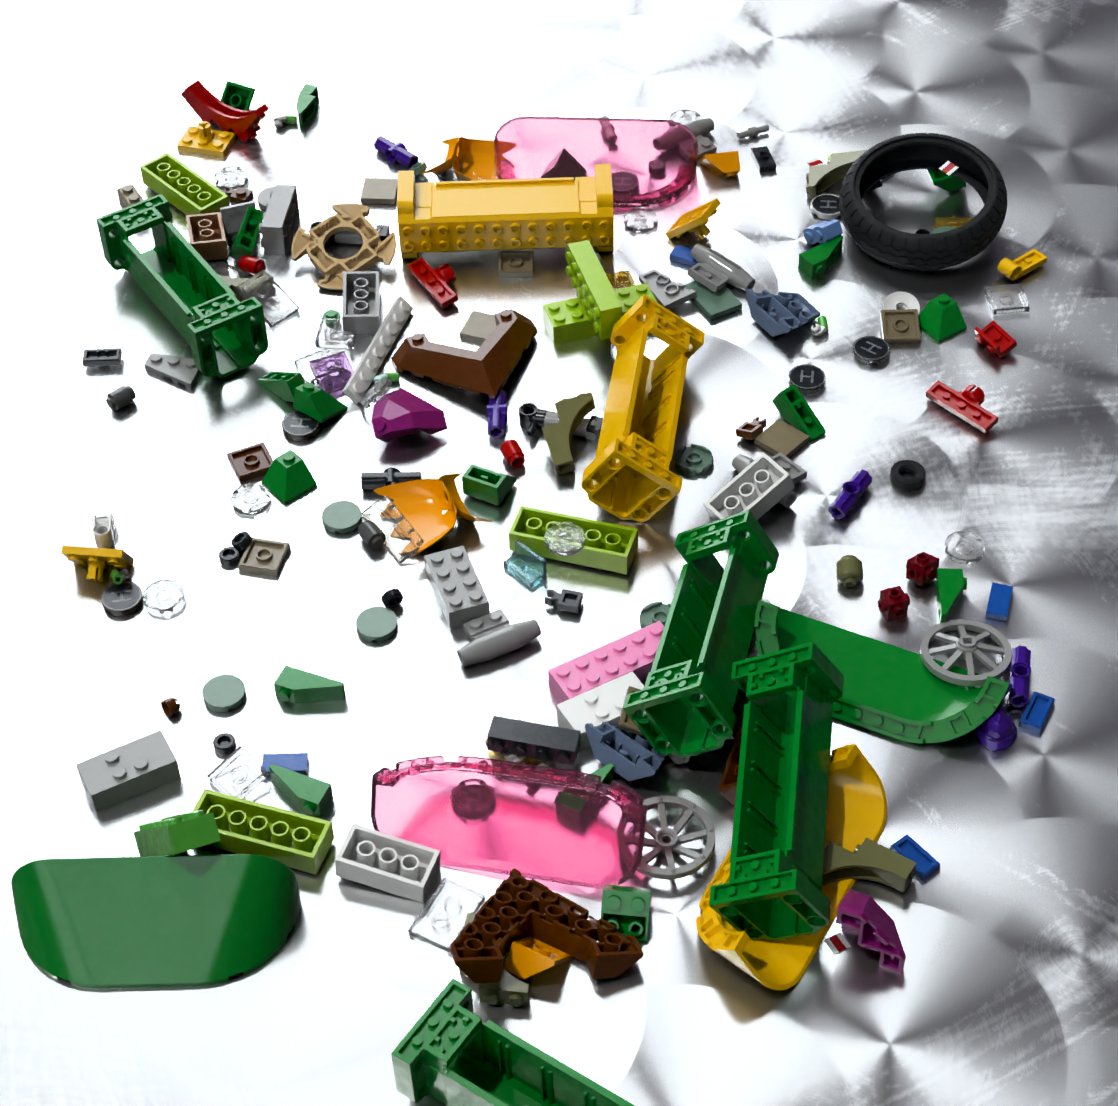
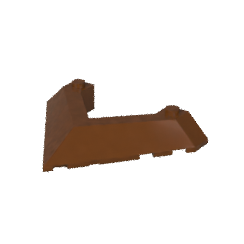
(477, 370)
(533, 909)

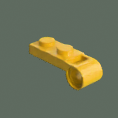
(1021, 265)

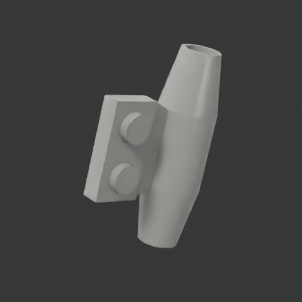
(699, 129)
(716, 270)
(797, 473)
(495, 636)

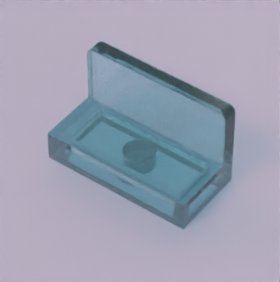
(526, 565)

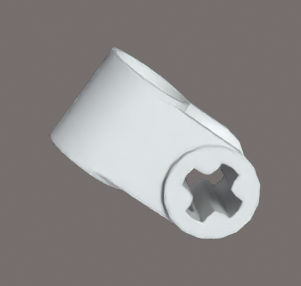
(103, 530)

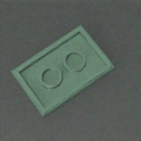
(714, 303)

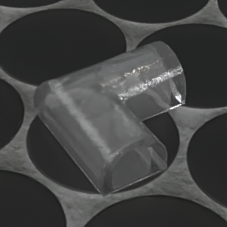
(330, 337)

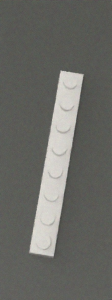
(377, 350)

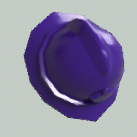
(997, 731)

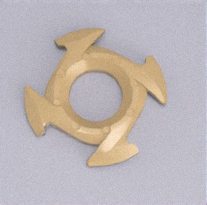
(348, 218)

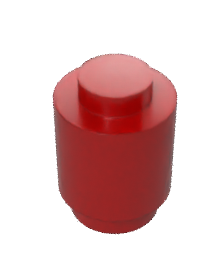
(251, 265)
(512, 453)

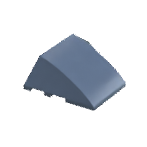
(780, 312)
(627, 751)

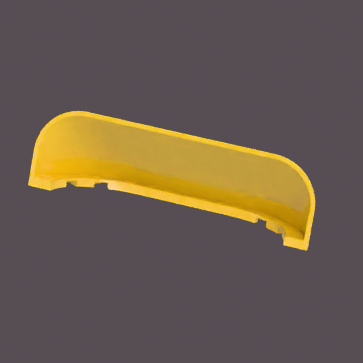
(853, 813)

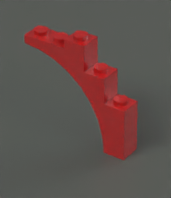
(227, 118)

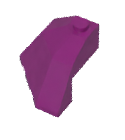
(404, 413)
(875, 928)

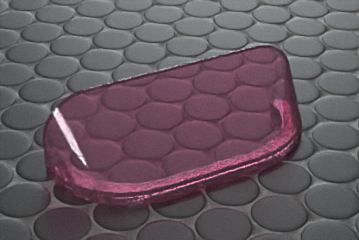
(648, 157)
(514, 816)

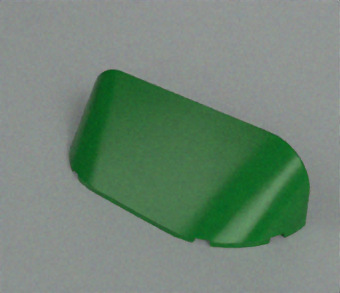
(882, 683)
(154, 917)

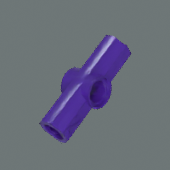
(395, 152)
(497, 414)
(850, 494)
(1020, 676)

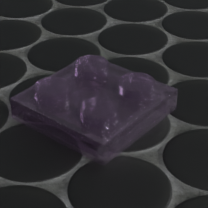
(332, 371)

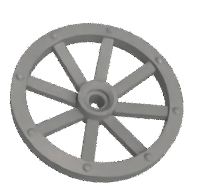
(966, 648)
(673, 840)

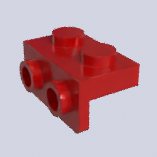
(995, 339)

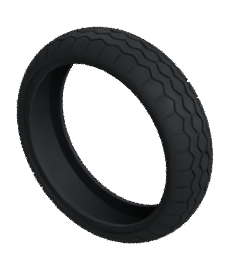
(923, 250)

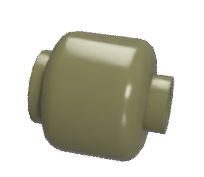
(849, 570)

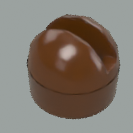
(170, 706)

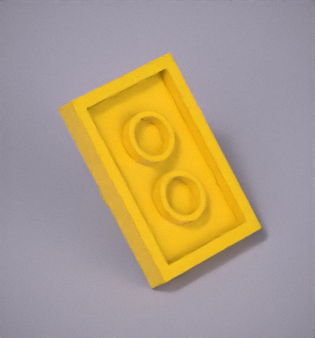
(206, 141)
(694, 220)
(97, 559)

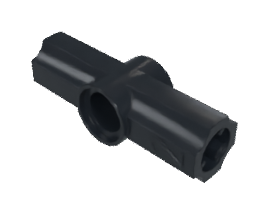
(388, 477)

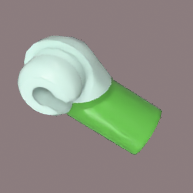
(394, 376)

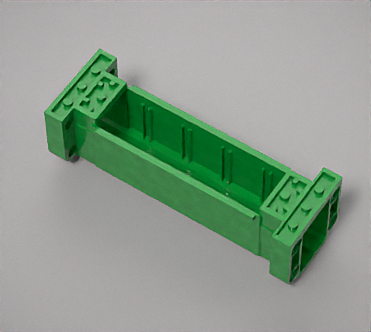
(185, 288)
(708, 627)
(781, 795)
(482, 1064)

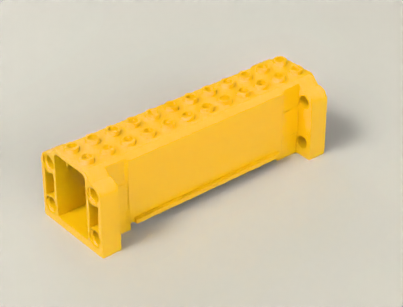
(505, 213)
(641, 414)

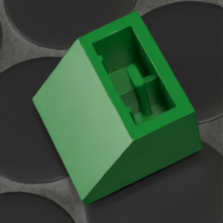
(486, 484)
(627, 909)

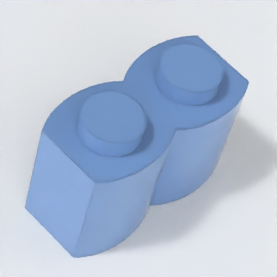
(822, 231)

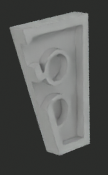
(665, 290)
(177, 368)

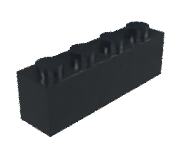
(533, 740)

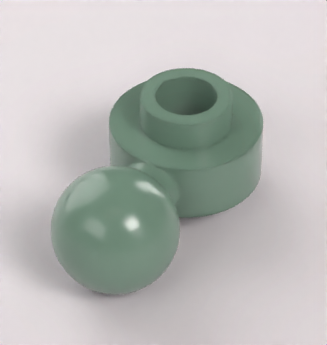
(418, 168)

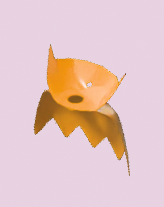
(474, 156)
(423, 505)

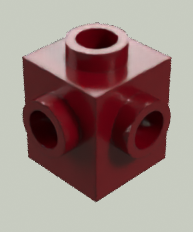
(922, 568)
(893, 603)

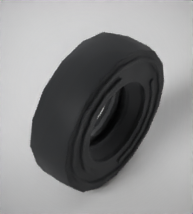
(907, 483)

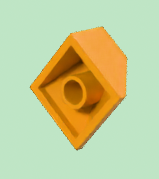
(722, 163)
(531, 957)

